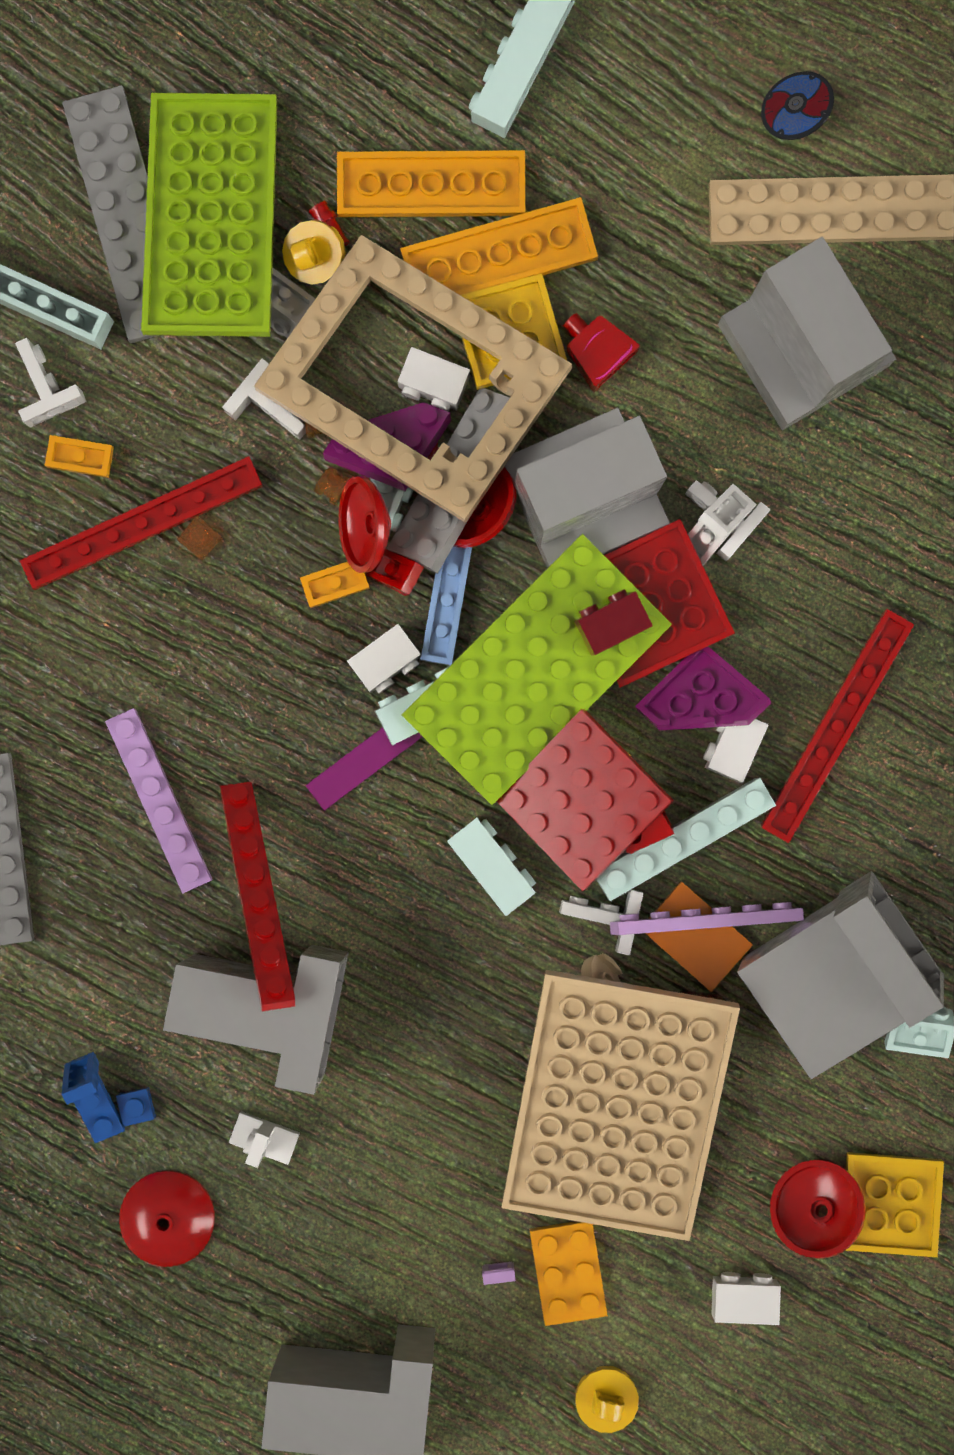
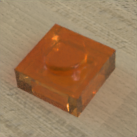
(199, 538)

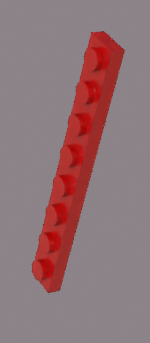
(141, 523)
(837, 725)
(257, 897)

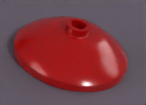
(497, 509)
(363, 524)
(178, 1200)
(797, 1205)

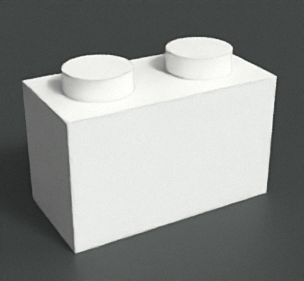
(433, 379)
(385, 659)
(735, 750)
(746, 1299)

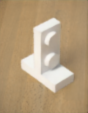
(46, 386)
(246, 394)
(705, 495)
(719, 521)
(607, 913)
(263, 1139)

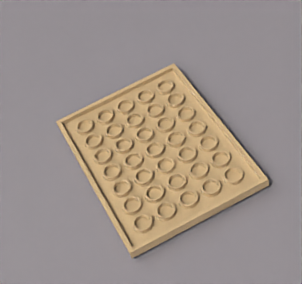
(619, 1104)

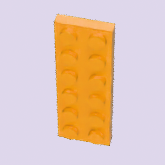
(430, 183)
(507, 248)

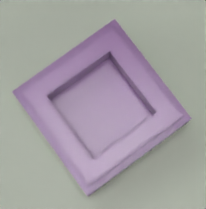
(498, 1273)

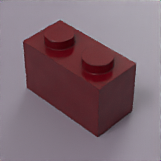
(612, 623)

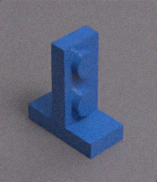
(90, 1097)

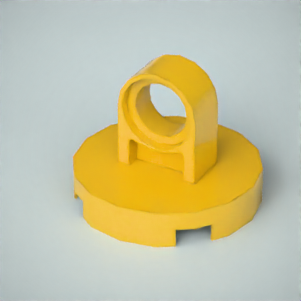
(313, 251)
(606, 1399)

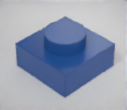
(136, 1106)

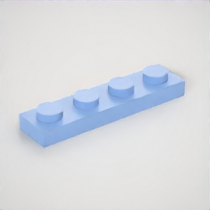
(446, 607)

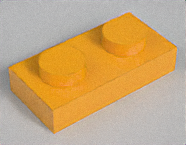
(79, 456)
(333, 584)

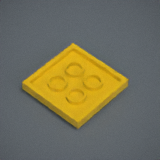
(524, 307)
(900, 1203)

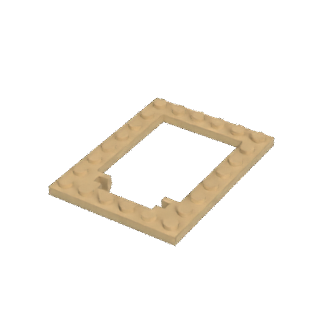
(446, 480)

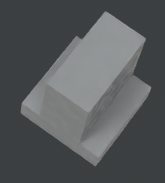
(805, 335)
(590, 482)
(844, 977)
(222, 1004)
(351, 1400)

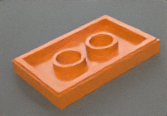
(703, 952)

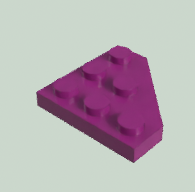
(415, 426)
(703, 694)

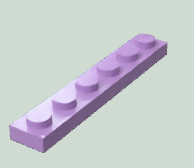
(158, 800)
(693, 919)

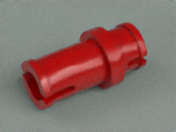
(323, 213)

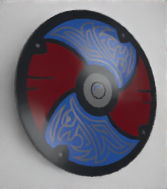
(797, 105)

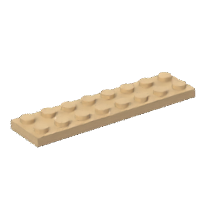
(831, 208)

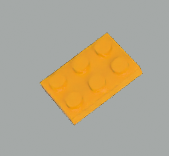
(568, 1272)

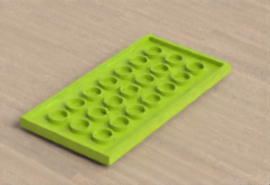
(209, 215)
(528, 673)

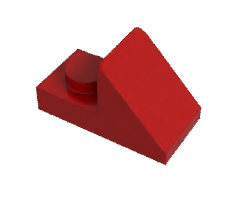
(396, 572)

